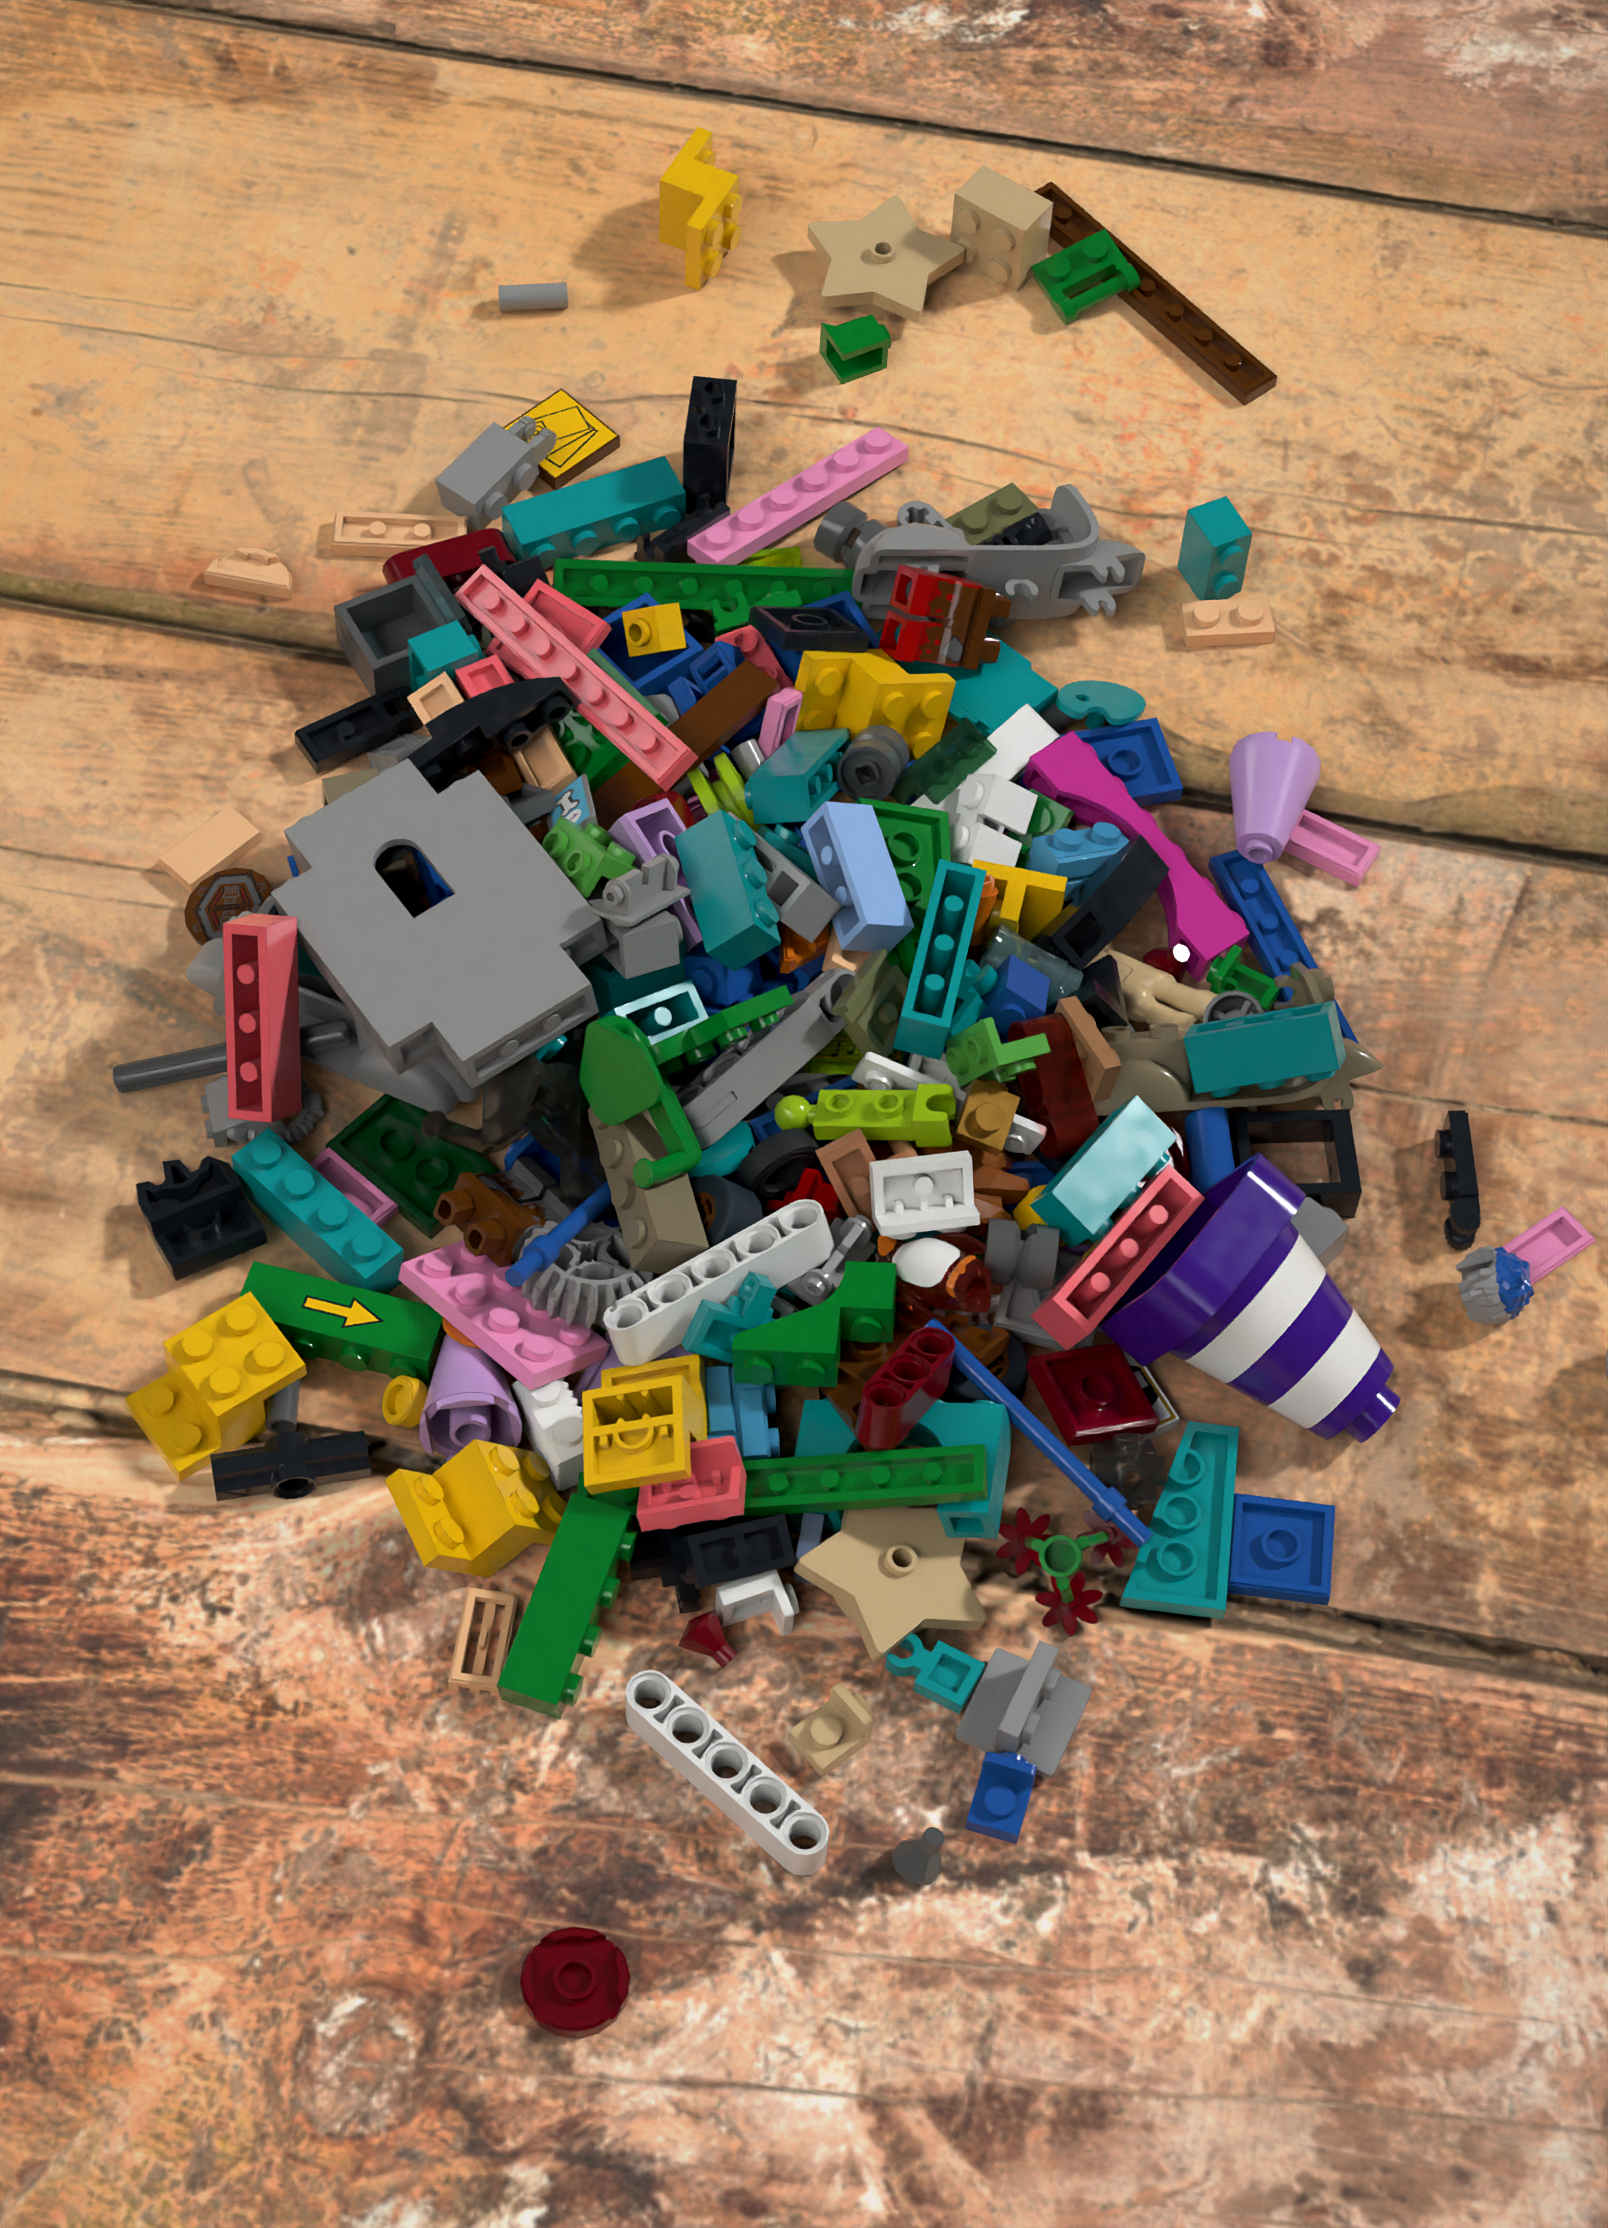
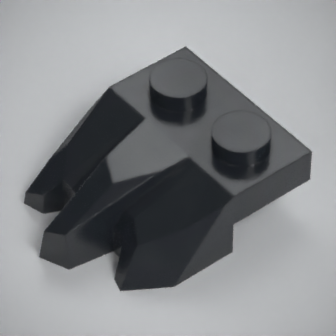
(199, 1216)

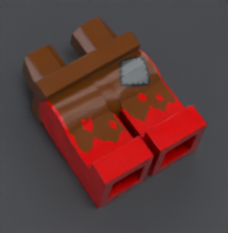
(958, 624)

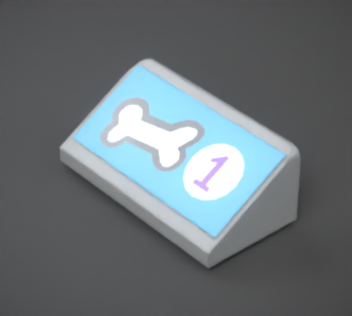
(574, 804)

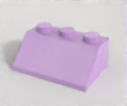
(651, 833)

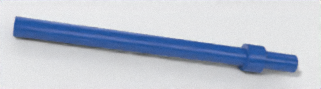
(545, 1249)
(1107, 1502)

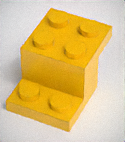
(699, 208)
(872, 690)
(215, 1385)
(643, 1423)
(478, 1507)

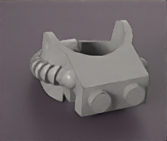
(244, 1131)

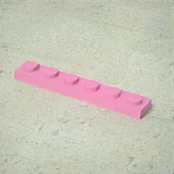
(798, 499)

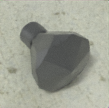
(919, 1857)

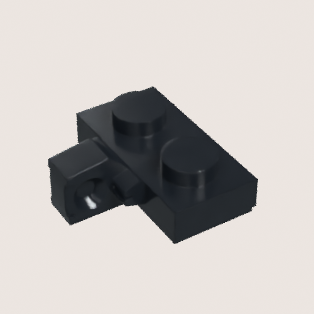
(655, 1559)

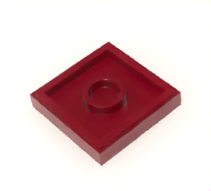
(1092, 1394)

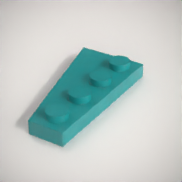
(1189, 1554)

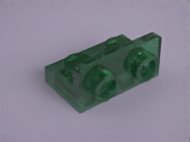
(945, 765)

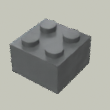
(376, 631)

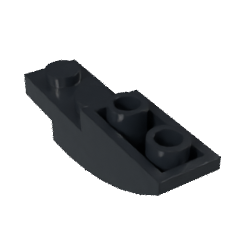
(498, 718)
(1104, 904)

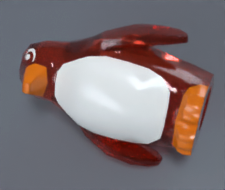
(939, 1273)

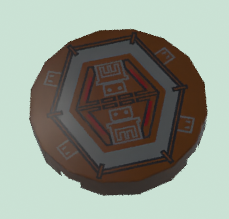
(221, 898)

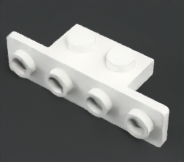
(883, 1074)

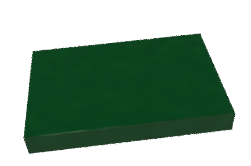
(404, 1163)

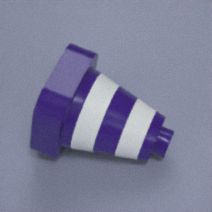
(1258, 1310)

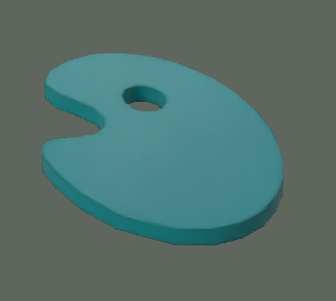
(1100, 701)

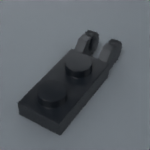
(357, 729)
(1458, 1180)

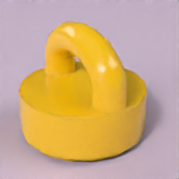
(404, 1401)

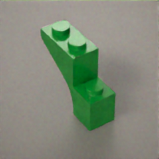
(808, 1343)

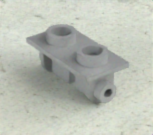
(641, 892)
(851, 1244)

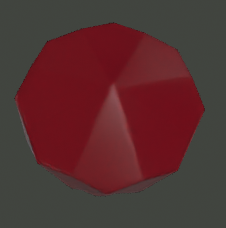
(1169, 960)
(706, 1637)

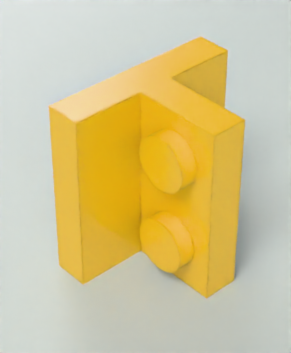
(1024, 900)

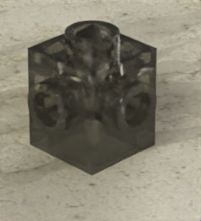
(1130, 1467)

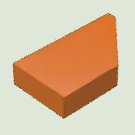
(796, 950)

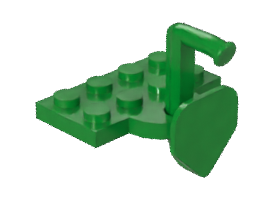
(630, 1075)

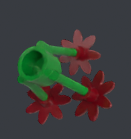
(1063, 1559)

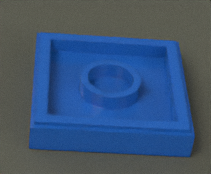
(1281, 1549)

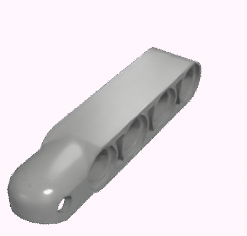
(765, 1060)

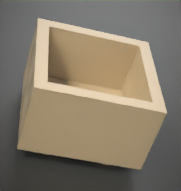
(1001, 227)

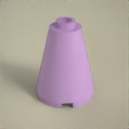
(1269, 791)
(467, 1402)

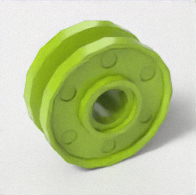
(724, 793)

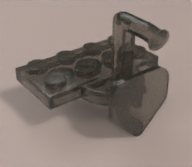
(546, 1104)

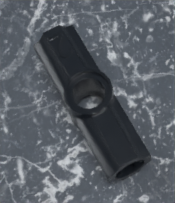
(290, 1465)

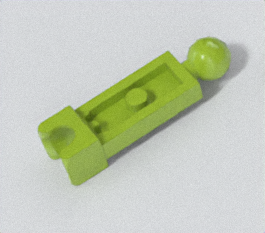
(878, 1113)

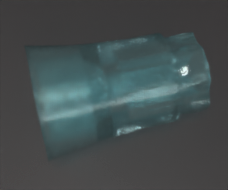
(1004, 941)

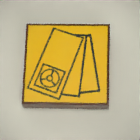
(580, 438)

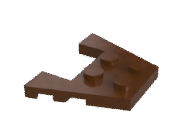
(862, 1360)

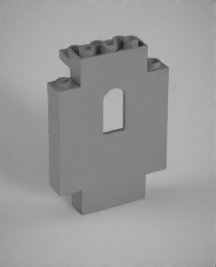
(474, 974)

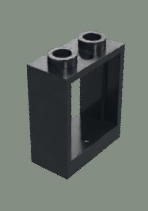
(709, 440)
(1324, 1126)

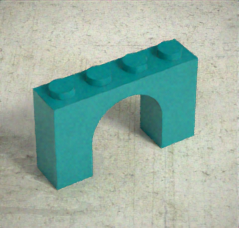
(943, 1425)

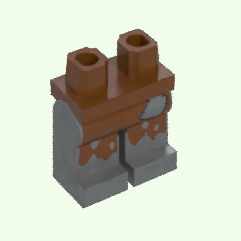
(502, 1209)

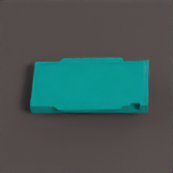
(991, 691)

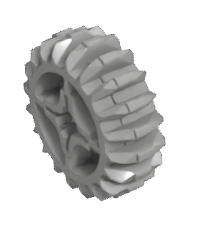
(586, 1276)

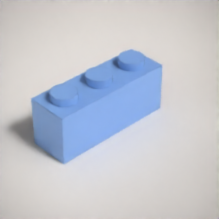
(859, 874)

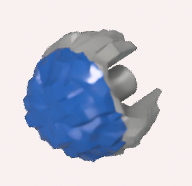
(1494, 1285)

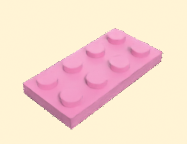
(497, 1318)

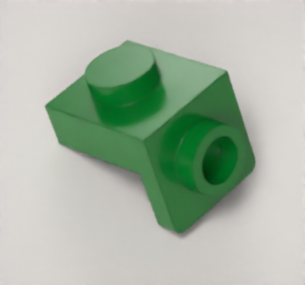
(1231, 975)

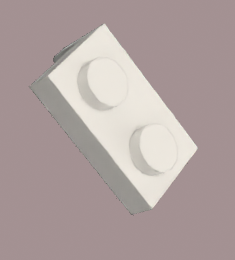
(923, 1194)

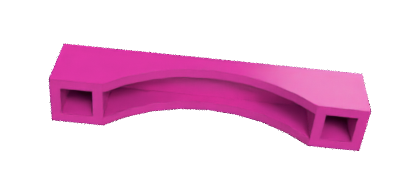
(1192, 910)

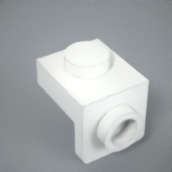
(755, 1596)

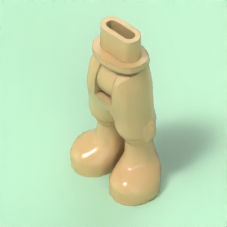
(1146, 986)

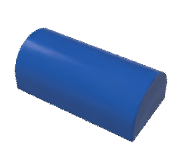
(1208, 1146)

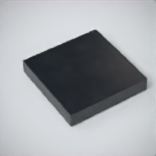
(808, 628)

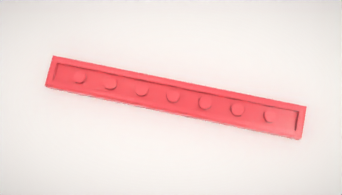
(552, 655)

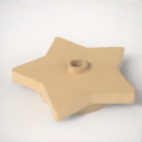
(882, 261)
(894, 1575)

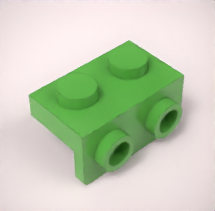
(586, 854)
(980, 1055)

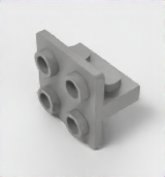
(1025, 1708)

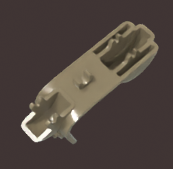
(1160, 1074)

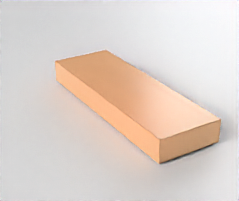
(391, 533)

